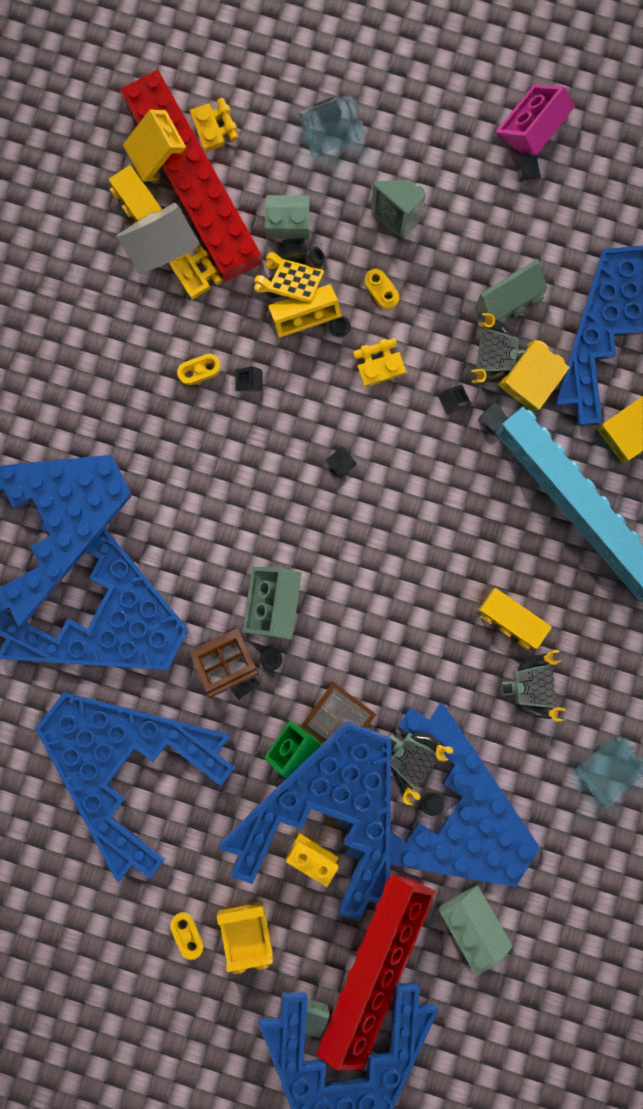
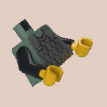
(496, 351)
(535, 686)
(413, 761)

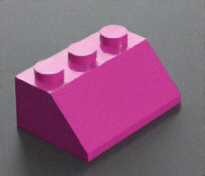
(536, 118)

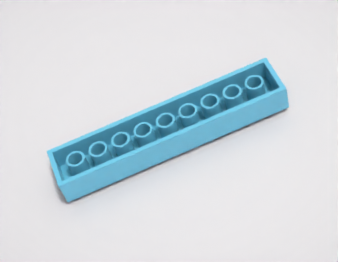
(575, 497)

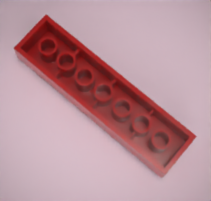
(374, 973)

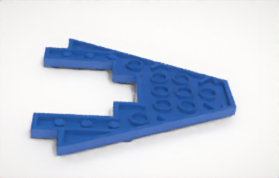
(610, 310)
(76, 505)
(128, 630)
(91, 744)
(343, 780)
(482, 833)
(386, 1072)

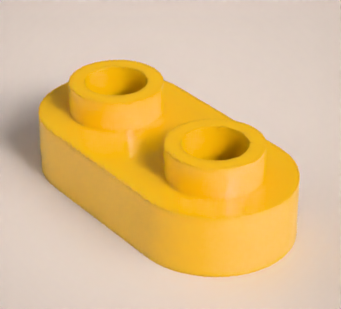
(381, 288)
(199, 370)
(185, 935)

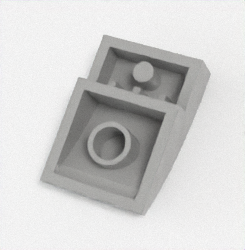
(158, 239)

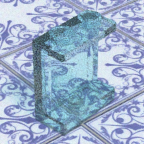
(331, 125)
(611, 770)

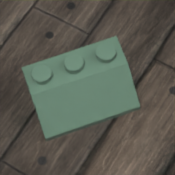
(398, 205)
(513, 293)
(272, 602)
(476, 929)

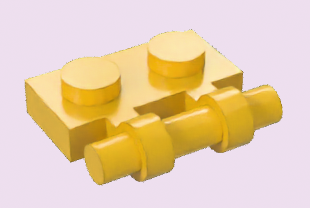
(207, 127)
(189, 274)
(381, 369)

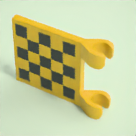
(290, 280)

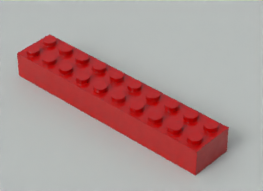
(197, 183)

